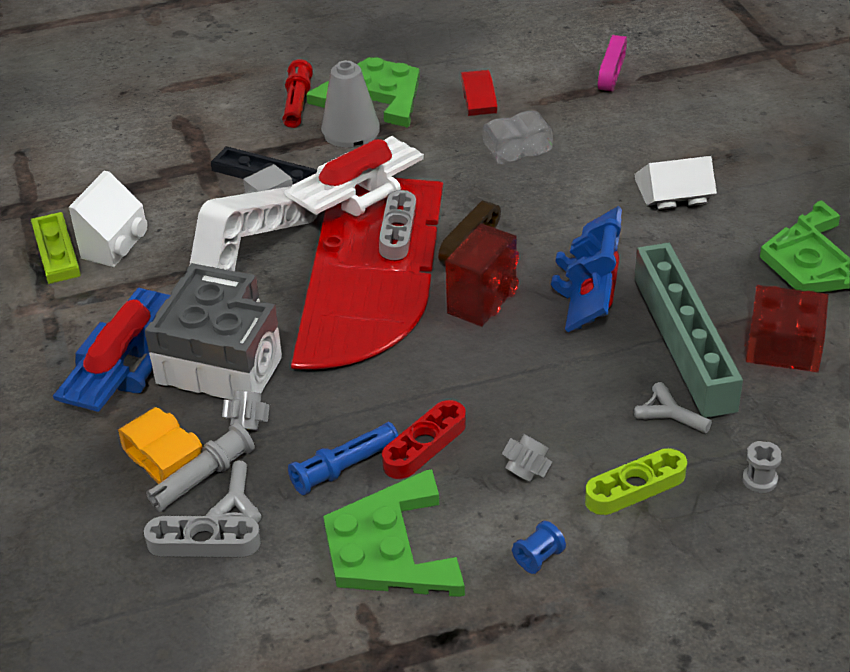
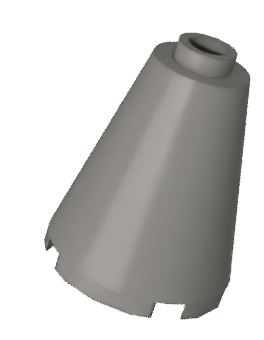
(348, 108)

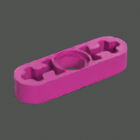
(612, 63)

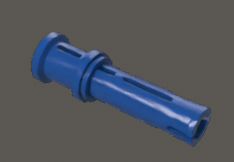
(330, 463)

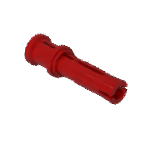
(297, 86)

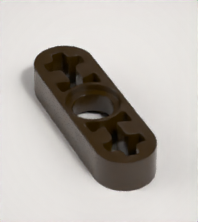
(484, 213)

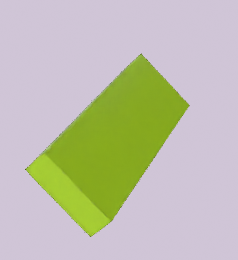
(55, 248)

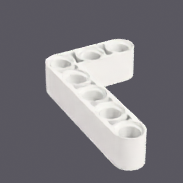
(229, 218)

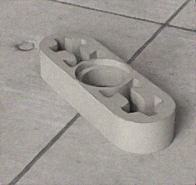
(400, 233)
(174, 545)

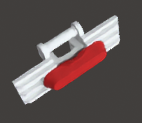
(368, 166)

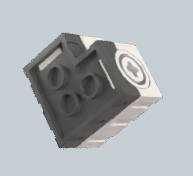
(214, 334)

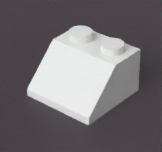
(677, 182)
(107, 221)

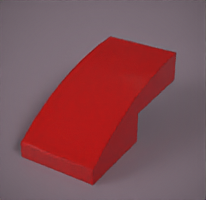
(479, 92)

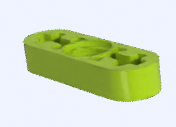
(627, 494)

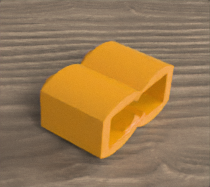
(159, 443)

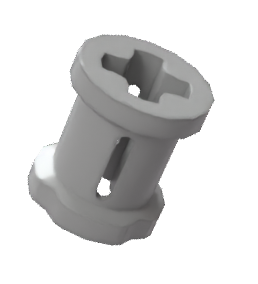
(761, 467)

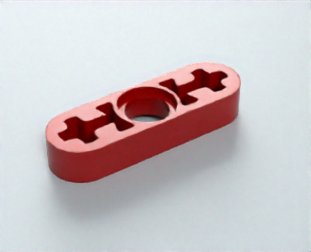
(420, 453)

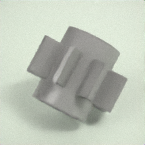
(246, 409)
(527, 457)

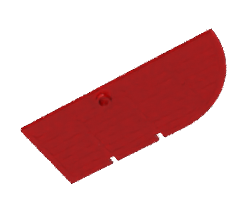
(356, 296)

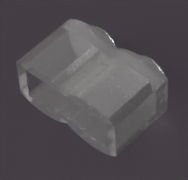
(517, 137)

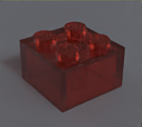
(481, 274)
(787, 328)

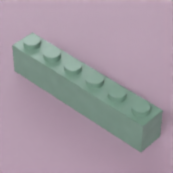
(688, 331)

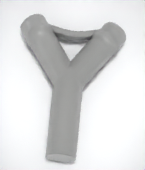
(670, 410)
(236, 496)

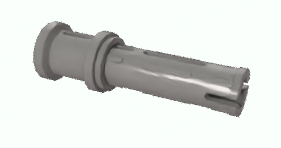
(214, 457)

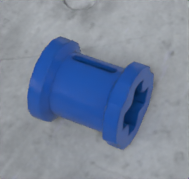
(538, 547)

